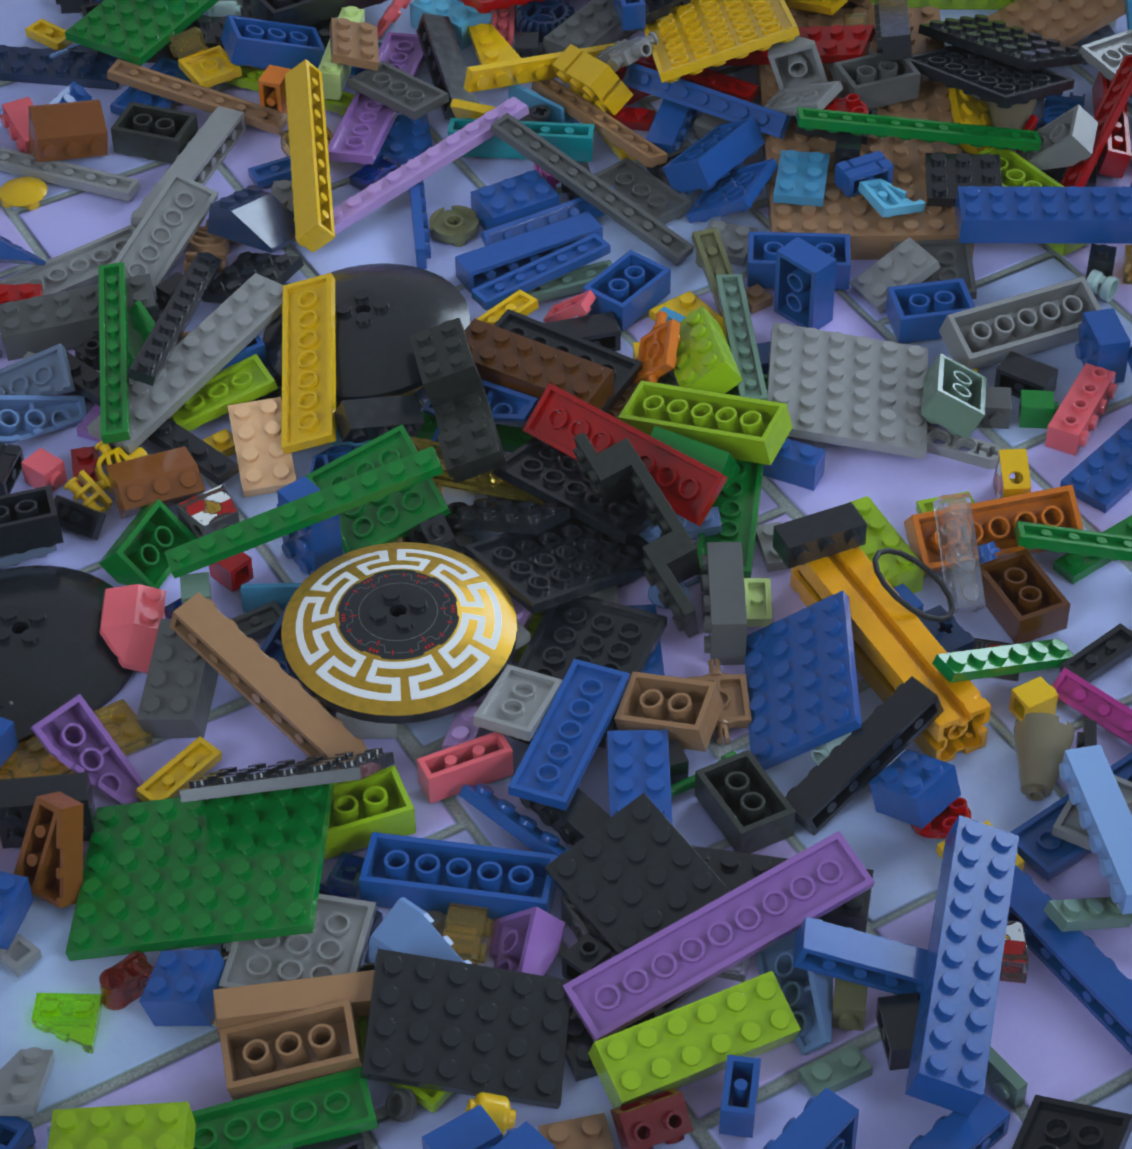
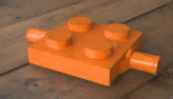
(658, 349)

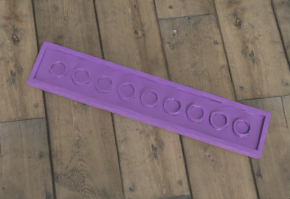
(366, 120)
(717, 936)

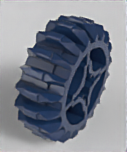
(542, 16)

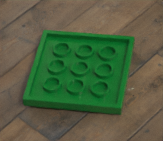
(388, 516)

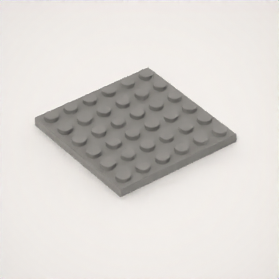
(849, 389)

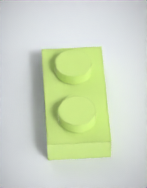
(758, 601)

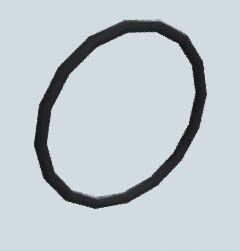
(930, 572)

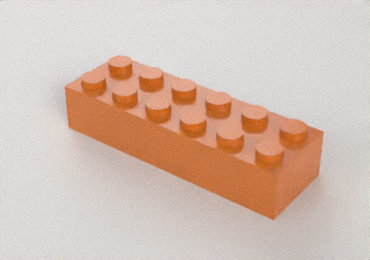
(996, 522)

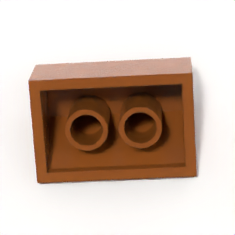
(67, 131)
(164, 476)

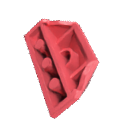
(131, 623)

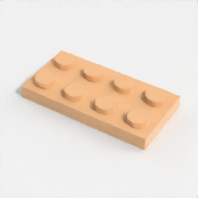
(258, 448)

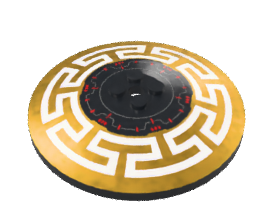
(407, 667)

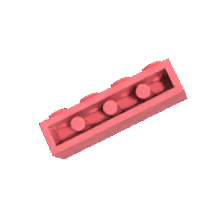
(1081, 409)

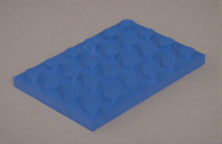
(802, 681)

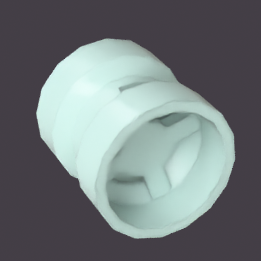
(1103, 286)

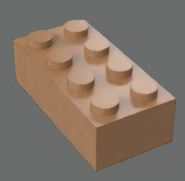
(290, 1048)

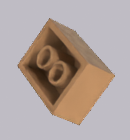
(673, 704)

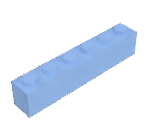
(1103, 816)

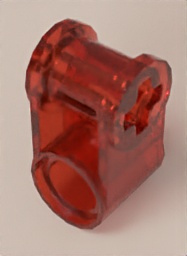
(125, 981)

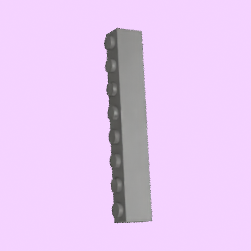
(201, 154)

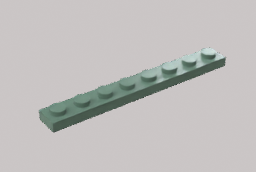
(741, 335)

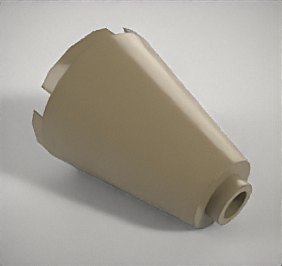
(1011, 117)
(1039, 751)

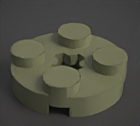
(444, 226)

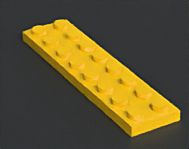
(308, 364)

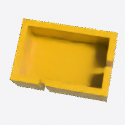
(592, 79)

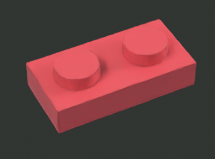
(572, 307)

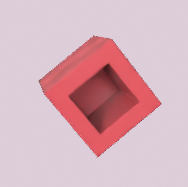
(43, 470)

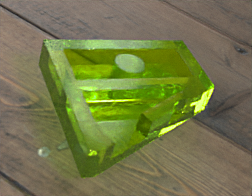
(69, 1017)

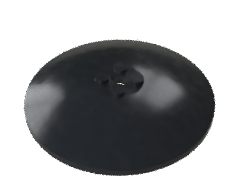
(373, 326)
(61, 642)

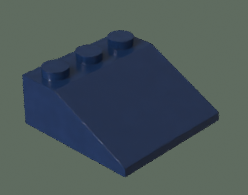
(252, 219)

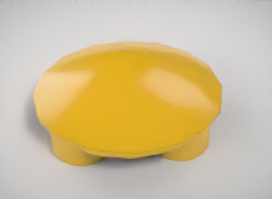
(23, 192)

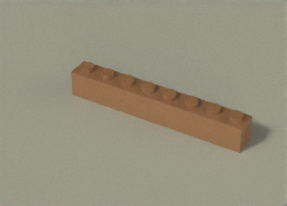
(261, 680)

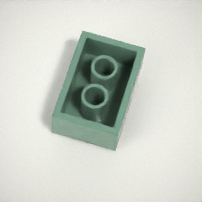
(953, 396)

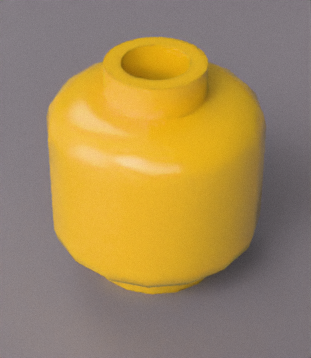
(497, 1107)

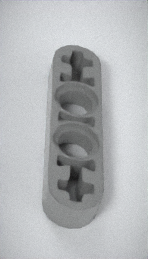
(952, 443)

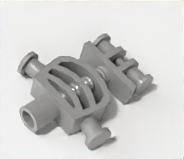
(626, 52)

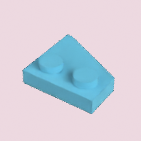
(888, 199)

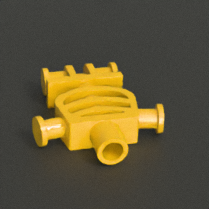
(97, 489)

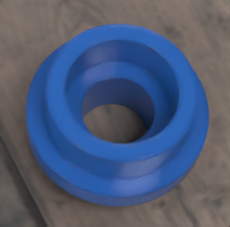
(987, 552)

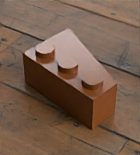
(54, 849)

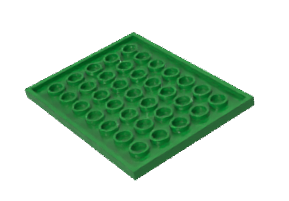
(201, 872)

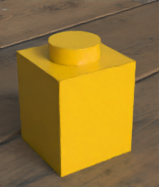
(1033, 697)

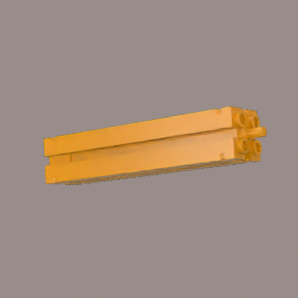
(893, 647)

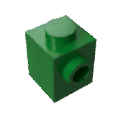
(1036, 408)

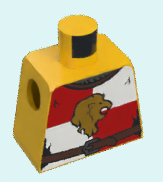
(1010, 462)

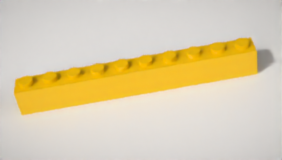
(309, 157)

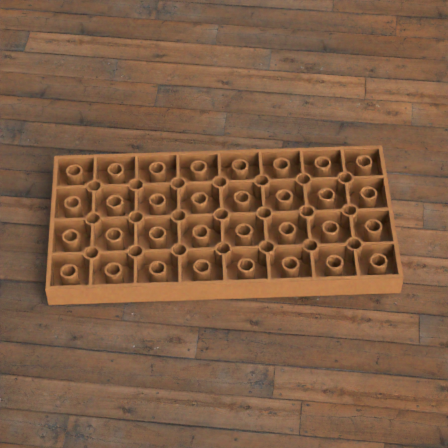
(869, 233)

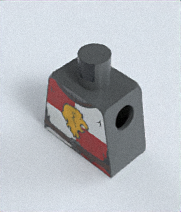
(208, 511)

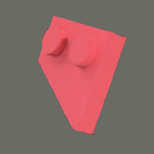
(390, 15)

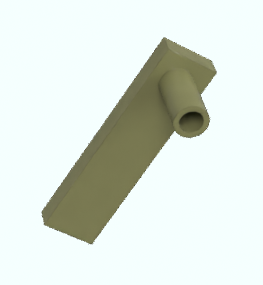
(712, 258)

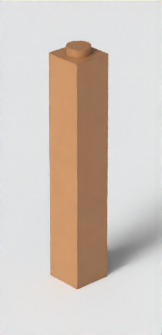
(266, 1000)

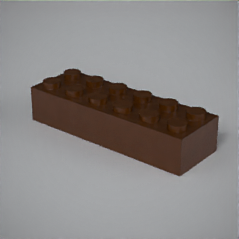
(531, 365)

